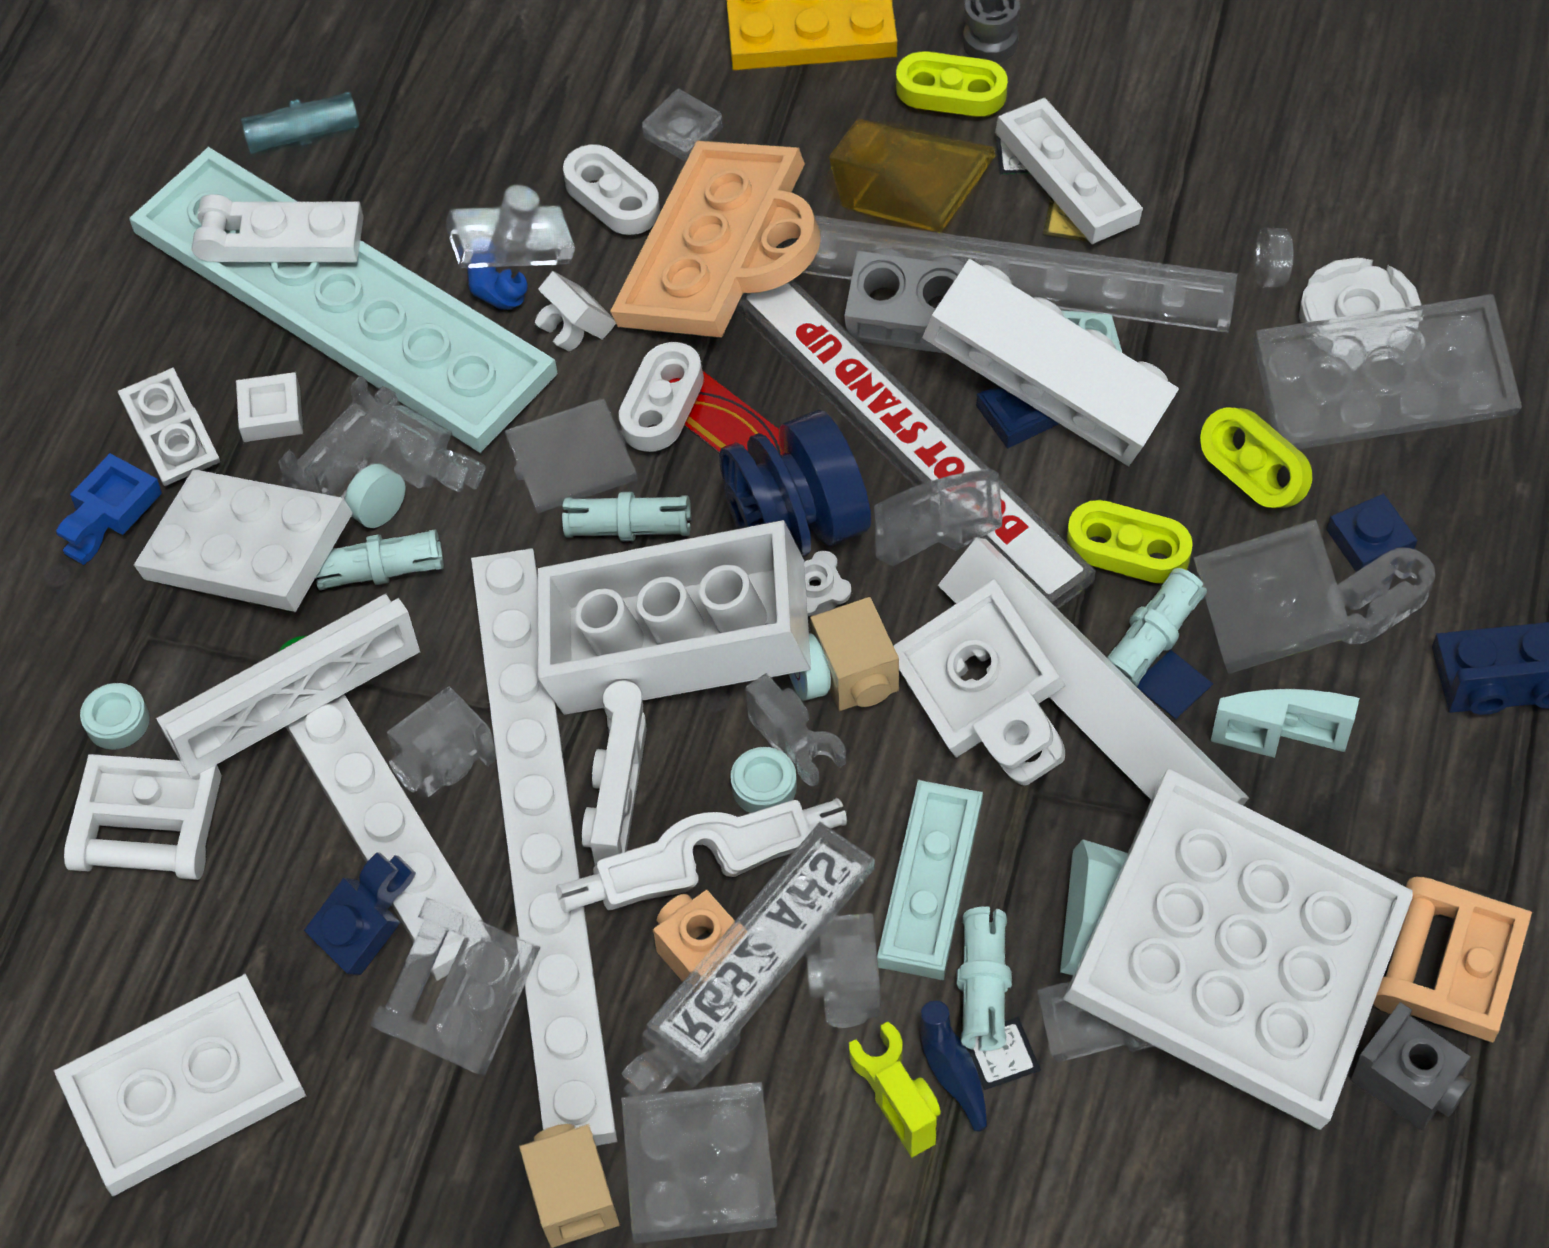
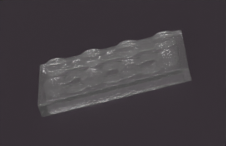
(1387, 372)

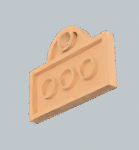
(720, 240)

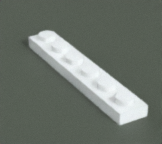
(379, 814)

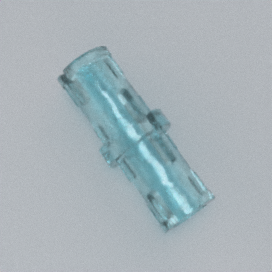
(300, 122)

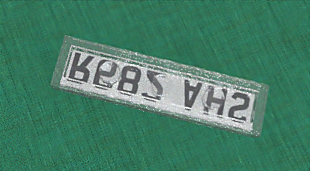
(760, 947)

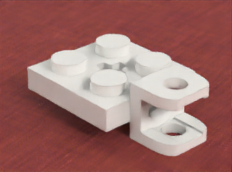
(1000, 706)

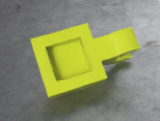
(905, 1103)

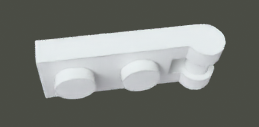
(277, 231)
(616, 772)

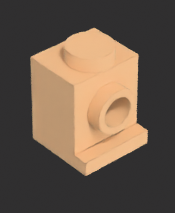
(682, 923)

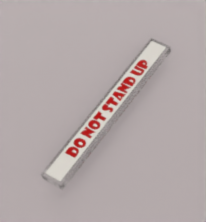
(905, 429)

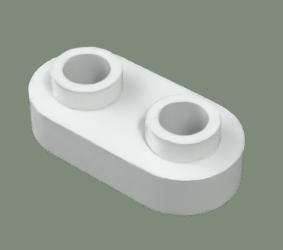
(620, 197)
(659, 402)

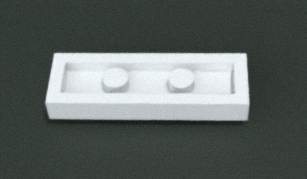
(1068, 170)

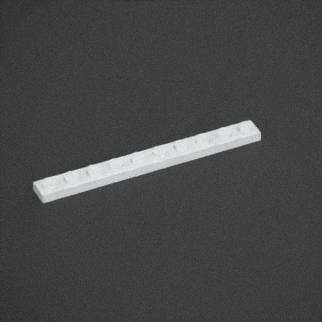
(541, 851)

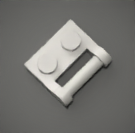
(142, 796)

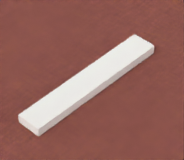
(1096, 691)

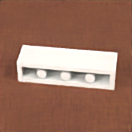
(1050, 361)

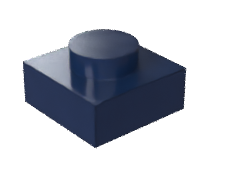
(1369, 531)

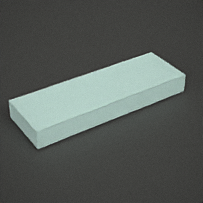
(930, 880)

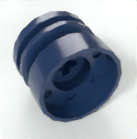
(805, 486)

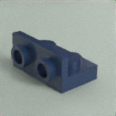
(1494, 667)

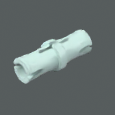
(626, 516)
(381, 559)
(1157, 624)
(984, 979)

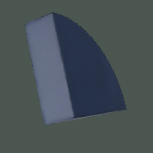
(1012, 417)

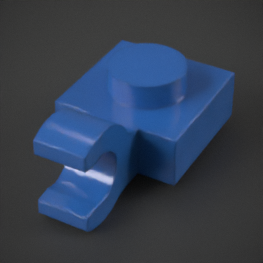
(108, 497)

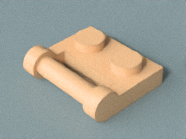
(1475, 965)

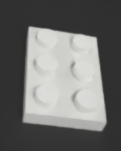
(244, 539)
(178, 1084)

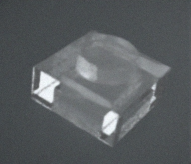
(681, 123)

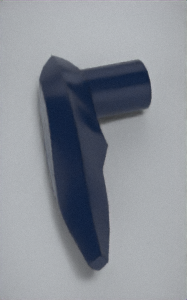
(952, 1062)

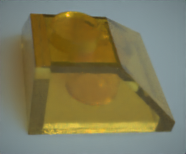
(906, 172)

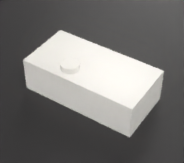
(674, 617)

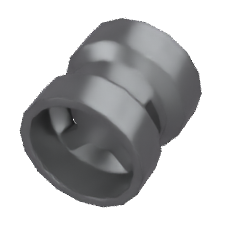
(991, 29)

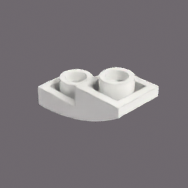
(168, 426)

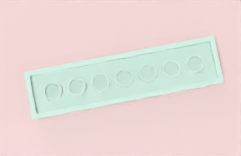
(362, 313)

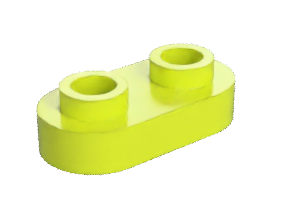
(951, 83)
(1258, 460)
(1130, 540)

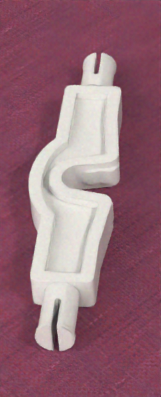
(669, 864)

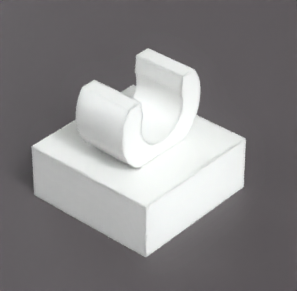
(573, 307)

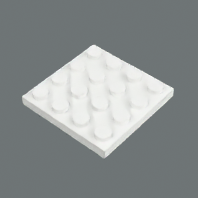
(1242, 948)

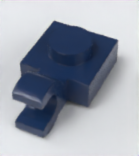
(356, 914)

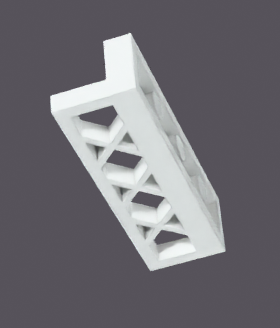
(289, 684)

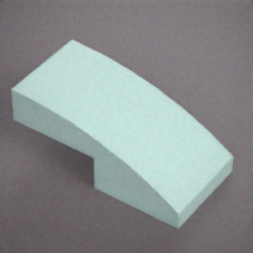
(1260, 717)

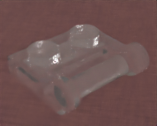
(475, 995)

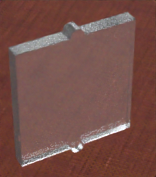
(570, 455)

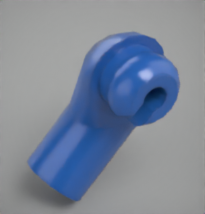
(497, 287)

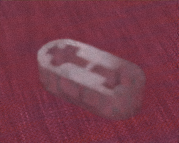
(1386, 605)

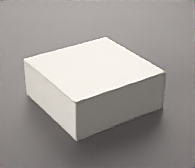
(269, 407)

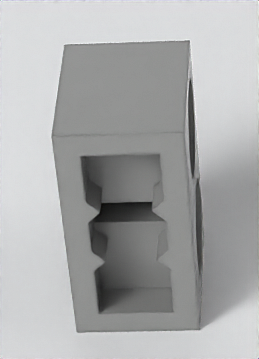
(905, 315)

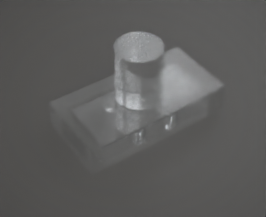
(510, 235)

